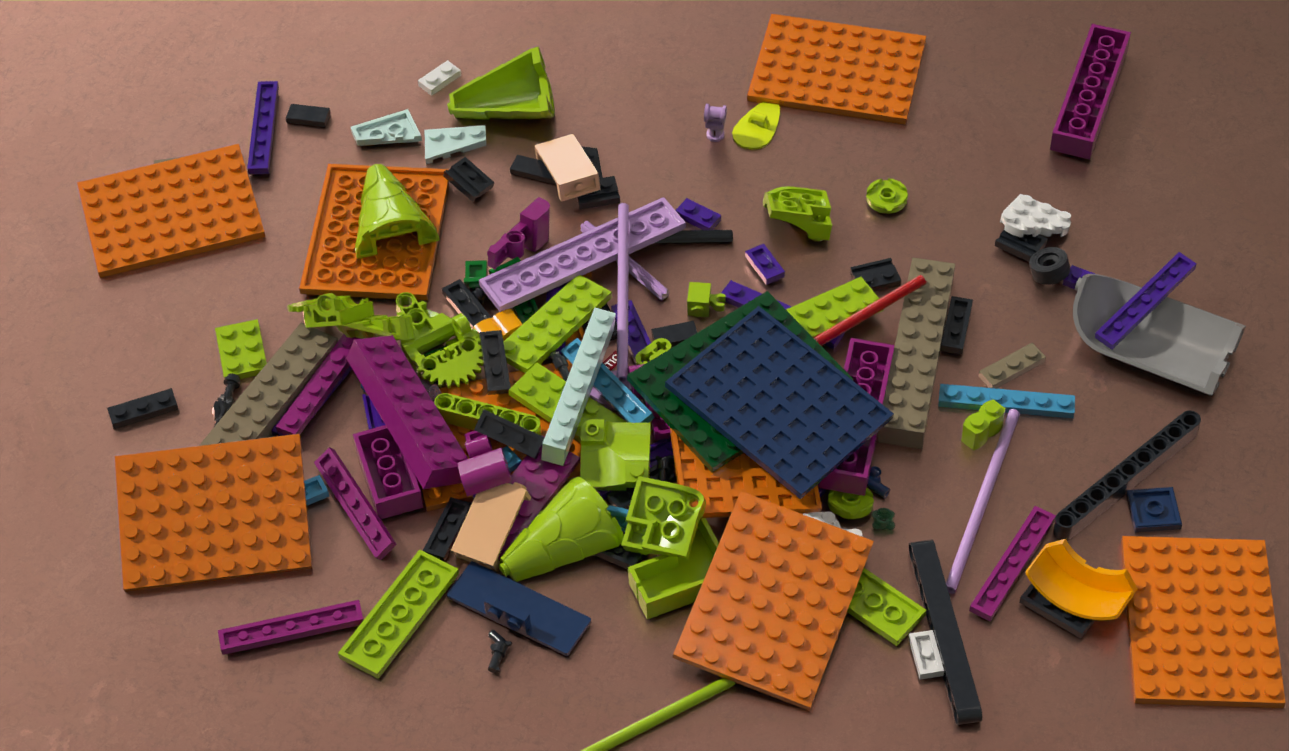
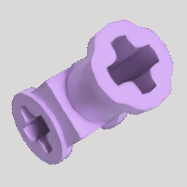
(715, 120)

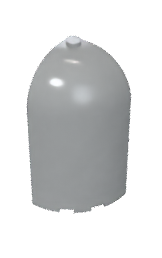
(1169, 342)

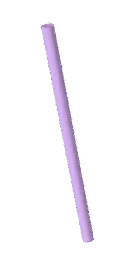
(622, 299)
(982, 501)

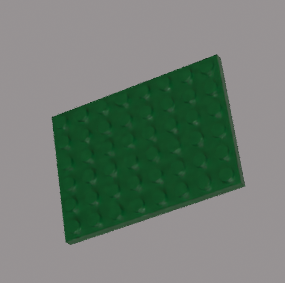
(649, 380)

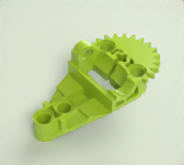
(352, 318)
(432, 331)

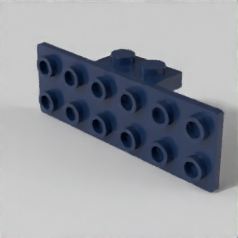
(519, 608)

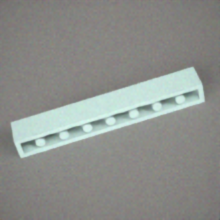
(578, 387)

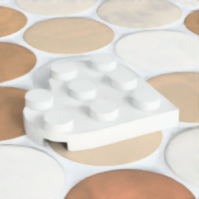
(1034, 218)

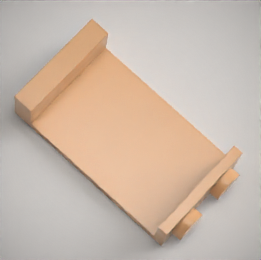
(568, 167)
(489, 524)

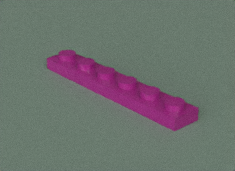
(317, 389)
(355, 503)
(1012, 563)
(290, 627)

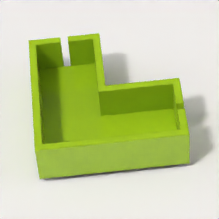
(673, 581)

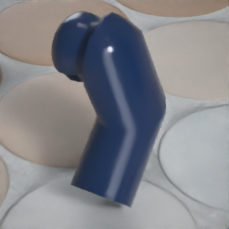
(875, 484)

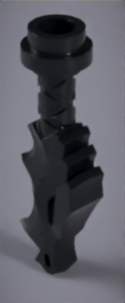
(225, 400)

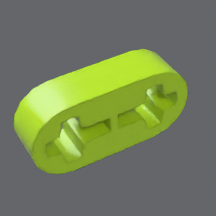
(651, 351)

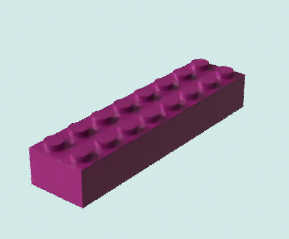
(1090, 91)
(870, 368)
(407, 410)

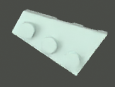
(386, 130)
(451, 140)

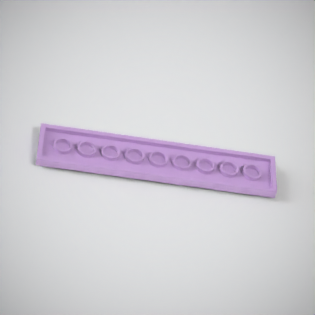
(579, 255)

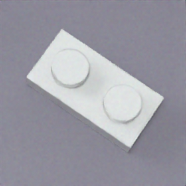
(439, 78)
(926, 654)

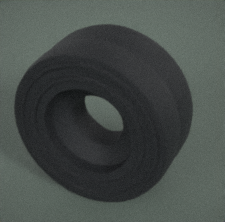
(1049, 265)

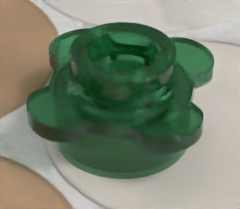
(883, 514)

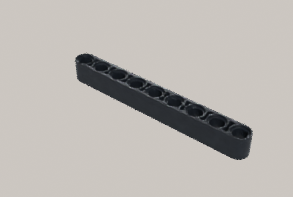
(1126, 475)
(942, 621)

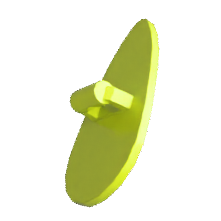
(757, 126)

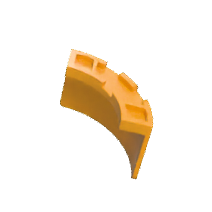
(1078, 587)

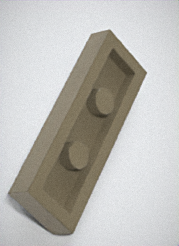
(1012, 366)

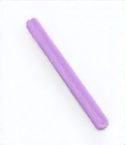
(638, 272)

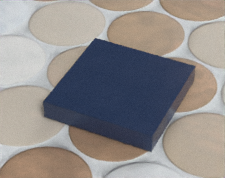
(1154, 509)

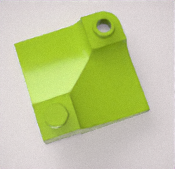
(801, 207)
(614, 454)
(662, 518)

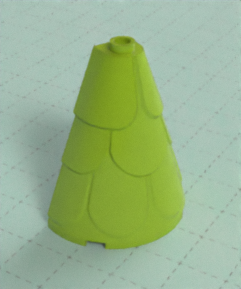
(507, 92)
(388, 212)
(563, 533)

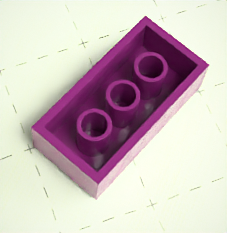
(387, 473)

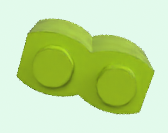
(983, 424)

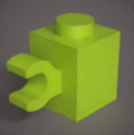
(701, 299)

